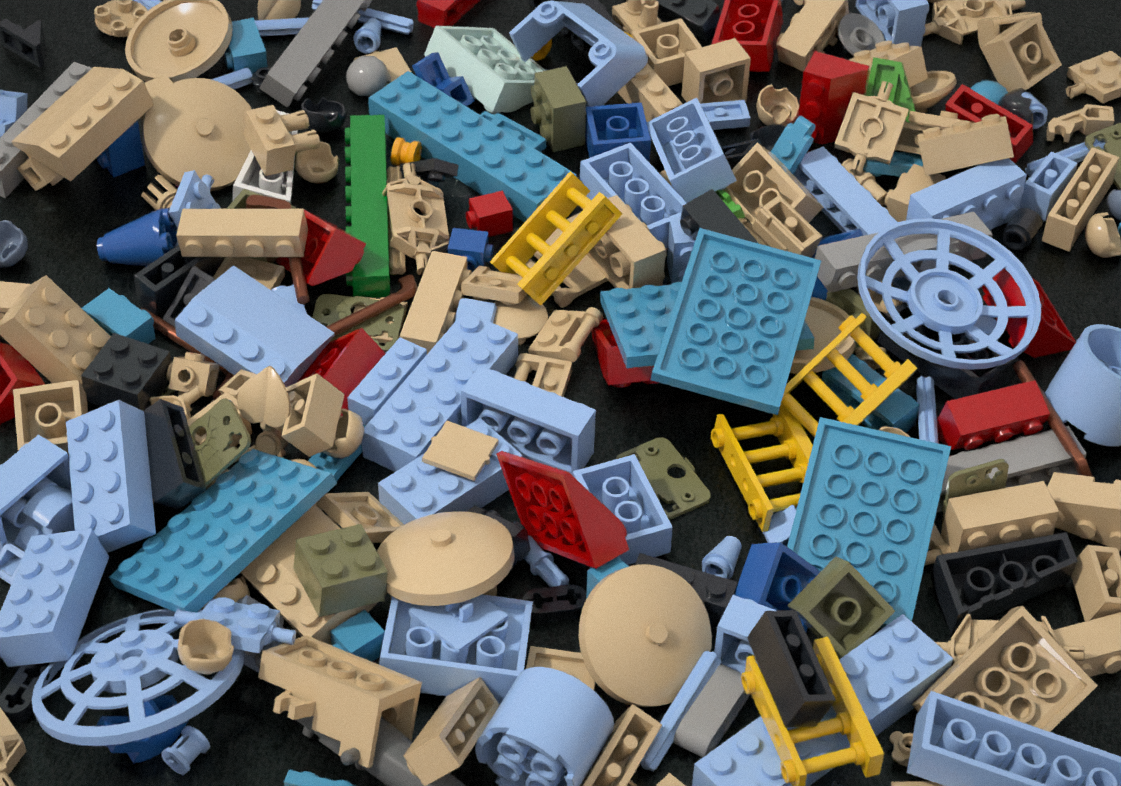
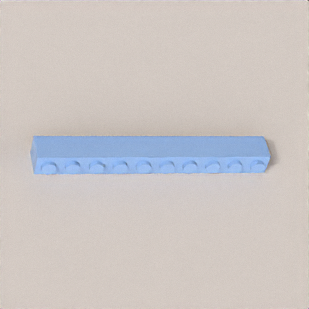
(853, 207)

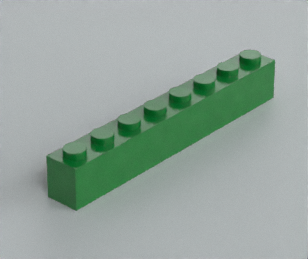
(368, 206)

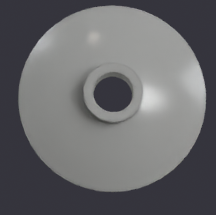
(858, 33)

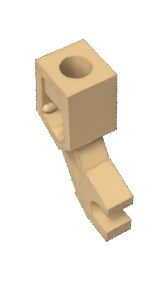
(1086, 120)

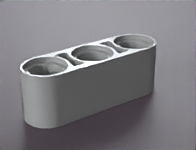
(712, 712)

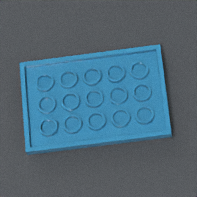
(641, 318)
(736, 321)
(871, 504)
(222, 531)

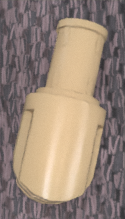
(164, 198)

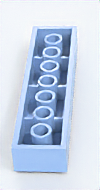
(886, 677)

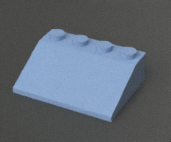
(251, 328)
(442, 670)

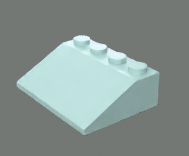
(488, 65)

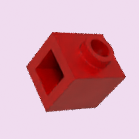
(490, 214)

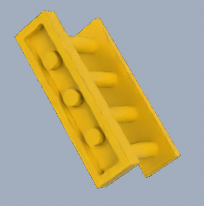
(568, 249)
(871, 394)
(794, 446)
(849, 720)

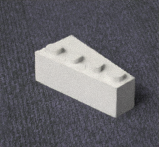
(253, 179)

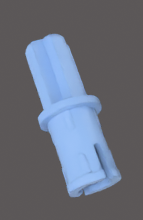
(543, 565)

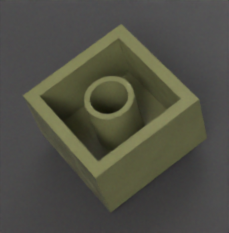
(559, 109)
(340, 570)
(841, 606)

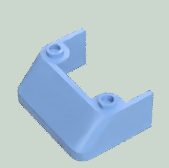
(612, 50)

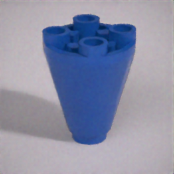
(140, 240)

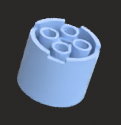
(1089, 385)
(545, 731)

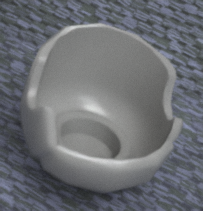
(367, 75)

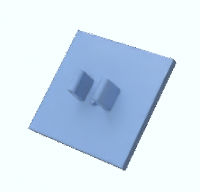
(460, 622)

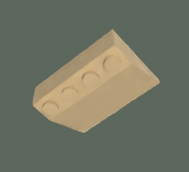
(85, 120)
(279, 585)
(1016, 674)

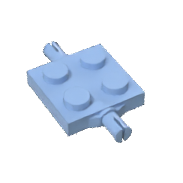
(192, 194)
(249, 625)

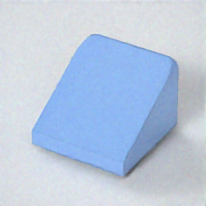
(479, 308)
(781, 526)
(9, 561)

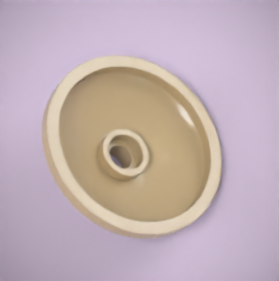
(932, 90)

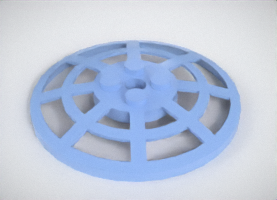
(943, 284)
(128, 666)

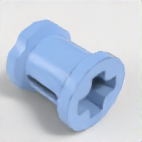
(185, 750)

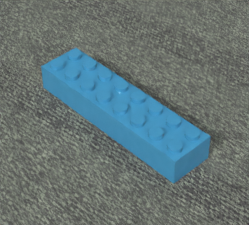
(485, 153)

